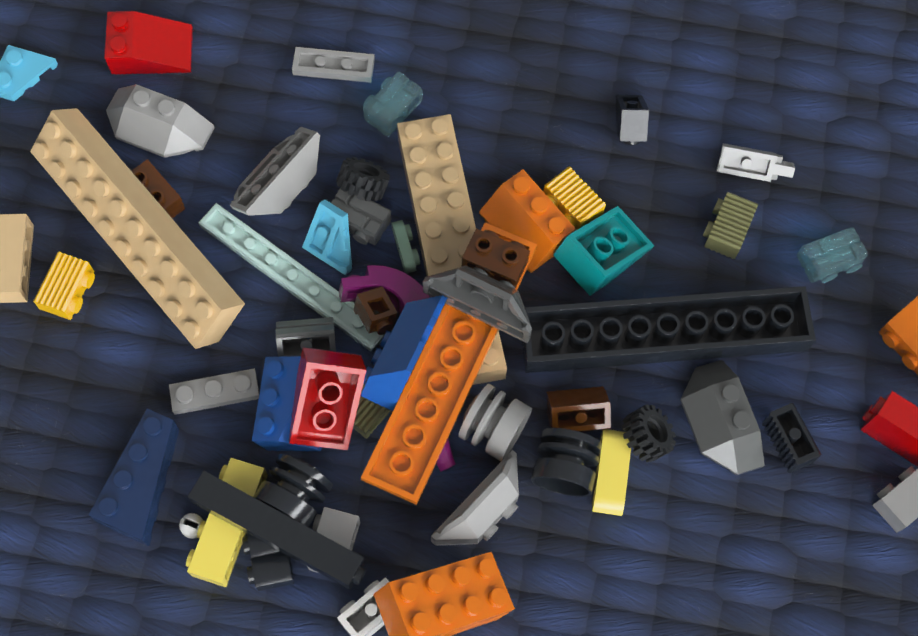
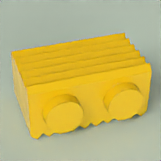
(574, 198)
(64, 286)

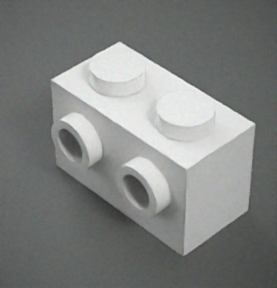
(363, 616)

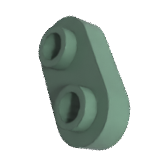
(402, 236)

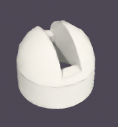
(187, 530)

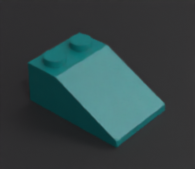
(602, 250)

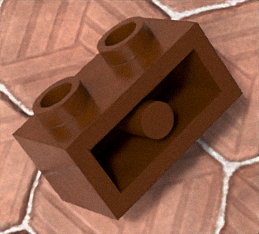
(159, 188)
(496, 256)
(579, 409)

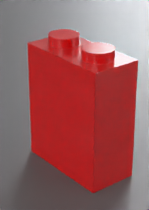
(894, 424)

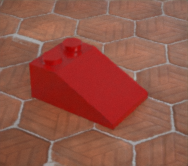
(147, 44)
(326, 398)

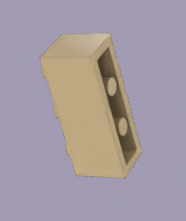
(15, 257)

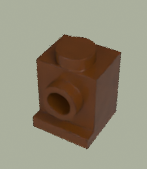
(375, 310)

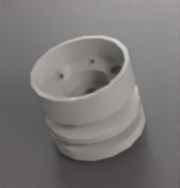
(494, 422)

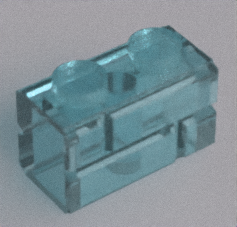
(392, 103)
(832, 255)

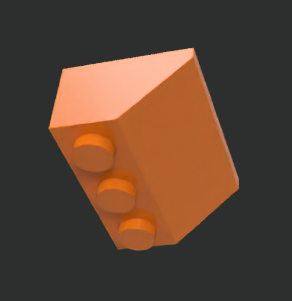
(528, 213)
(902, 334)

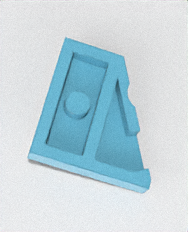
(21, 70)
(330, 237)

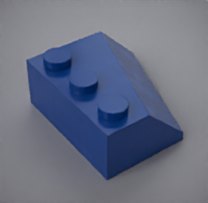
(401, 351)
(276, 405)

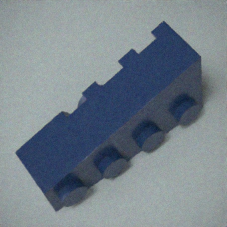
(138, 479)

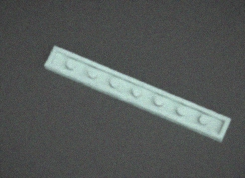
(287, 273)

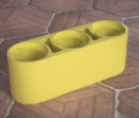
(611, 473)

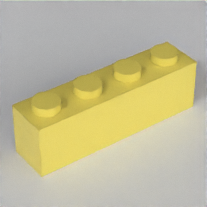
(219, 540)

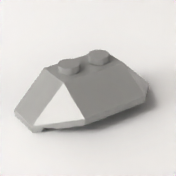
(157, 122)
(279, 175)
(483, 507)

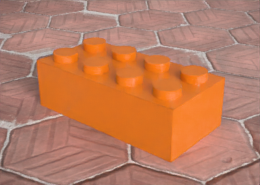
(445, 599)

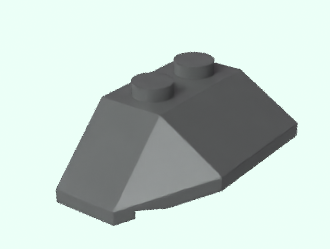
(482, 298)
(722, 418)

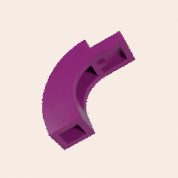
(397, 284)

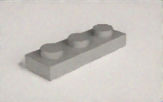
(333, 64)
(214, 391)

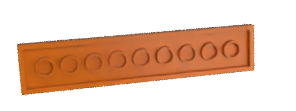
(433, 398)

